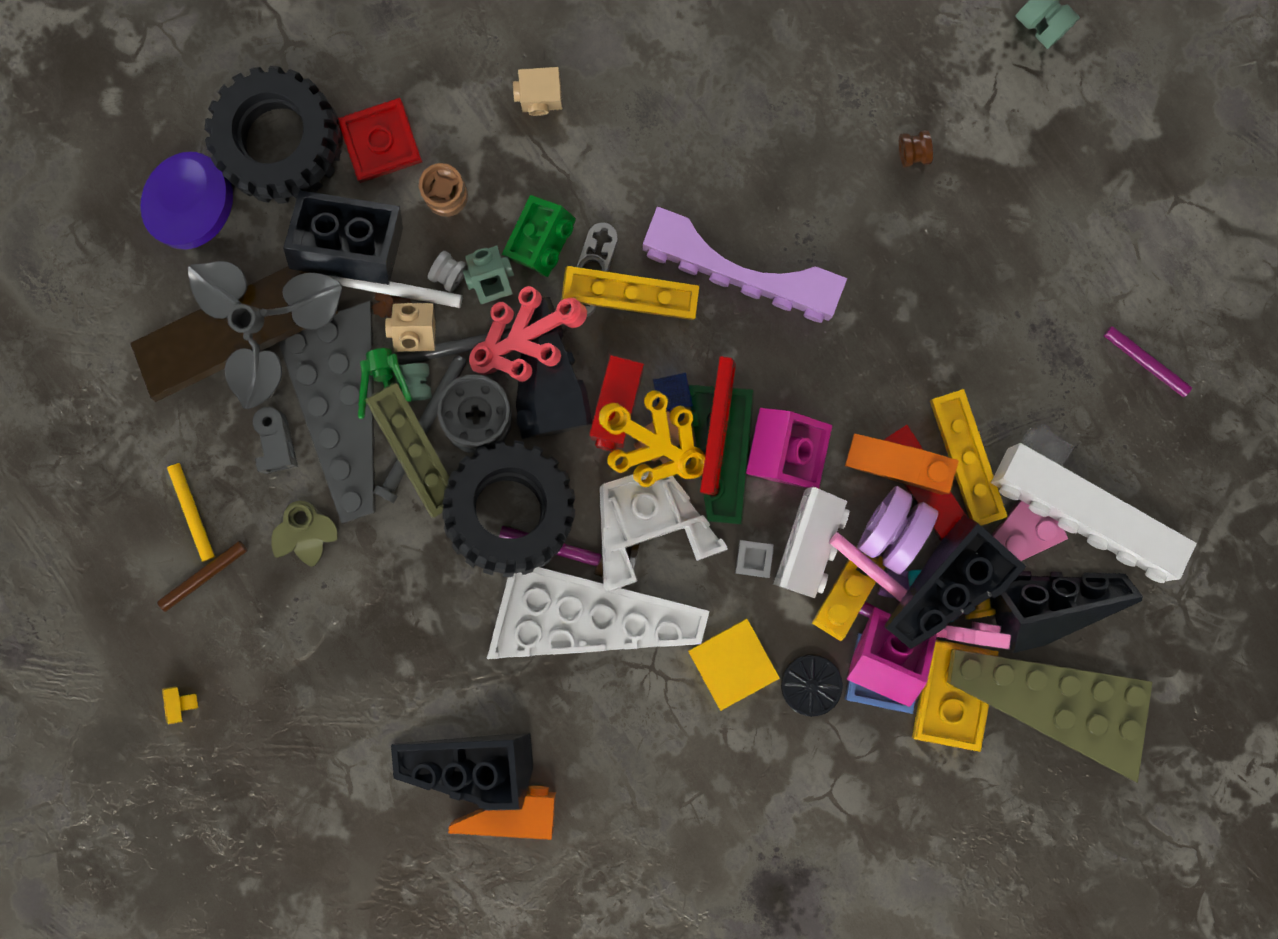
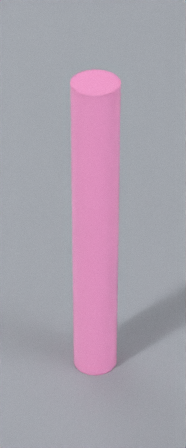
(868, 566)

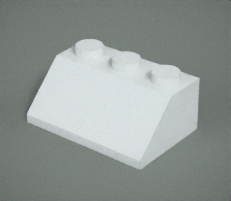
(808, 542)

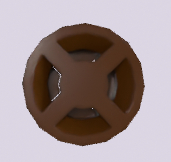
(915, 148)

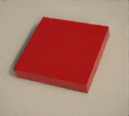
(379, 140)

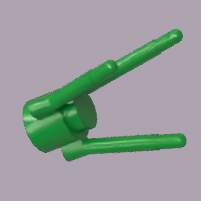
(381, 365)

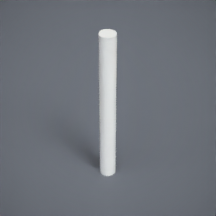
(405, 291)

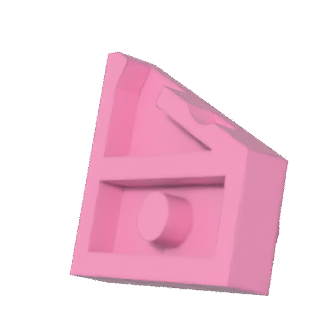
(1027, 532)
(978, 634)

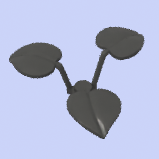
(217, 289)

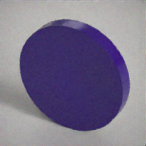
(186, 201)

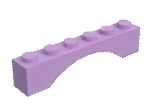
(809, 290)

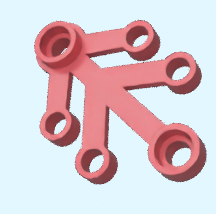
(522, 335)

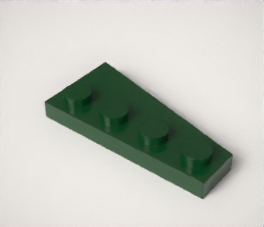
(730, 500)

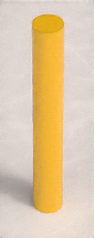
(190, 512)

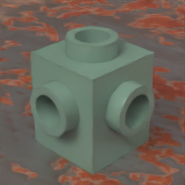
(488, 274)

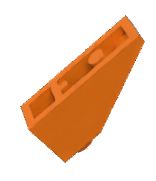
(902, 463)
(531, 821)

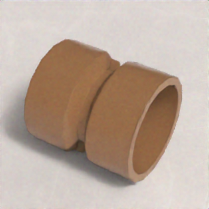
(443, 189)

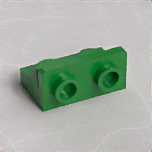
(539, 235)

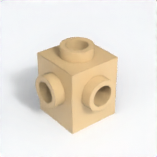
(412, 327)

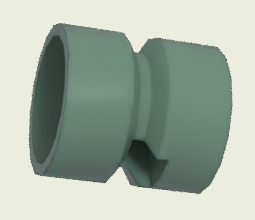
(1048, 19)

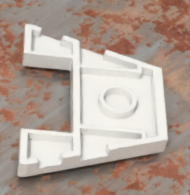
(642, 513)

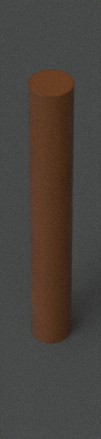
(202, 576)

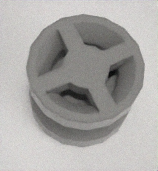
(447, 271)

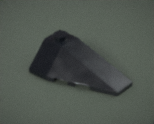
(552, 397)
(956, 578)
(1053, 606)
(478, 769)

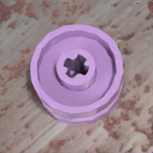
(897, 530)

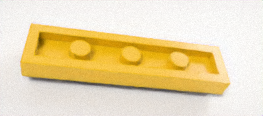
(631, 293)
(973, 469)

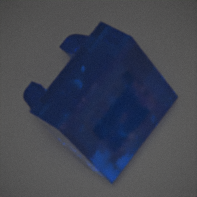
(675, 389)

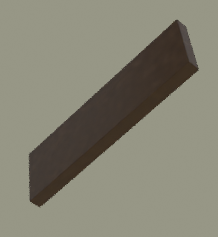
(202, 344)

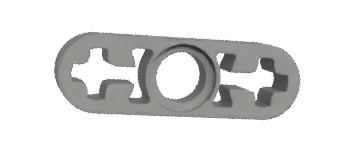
(607, 249)

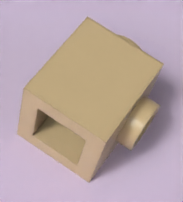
(538, 90)

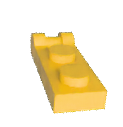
(845, 600)

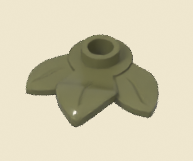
(303, 538)

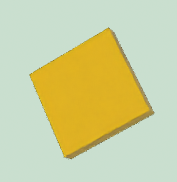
(733, 664)

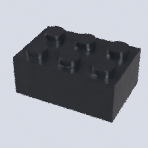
(343, 237)

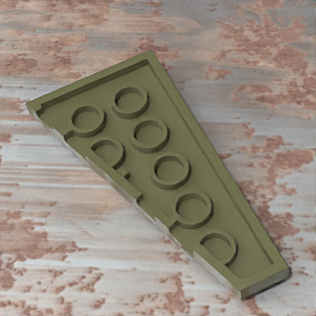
(1079, 708)

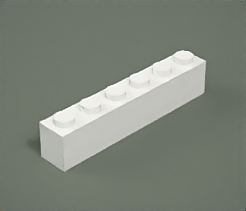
(1093, 513)

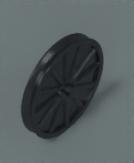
(811, 685)

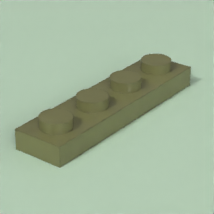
(410, 446)

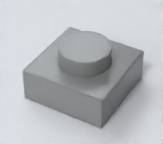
(754, 558)

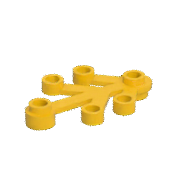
(657, 444)

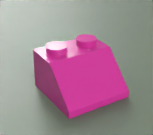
(789, 448)
(887, 664)

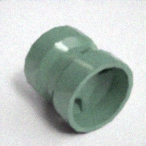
(416, 379)

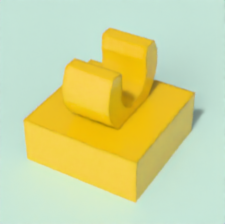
(175, 704)

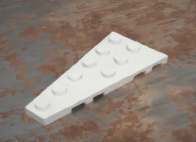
(571, 614)

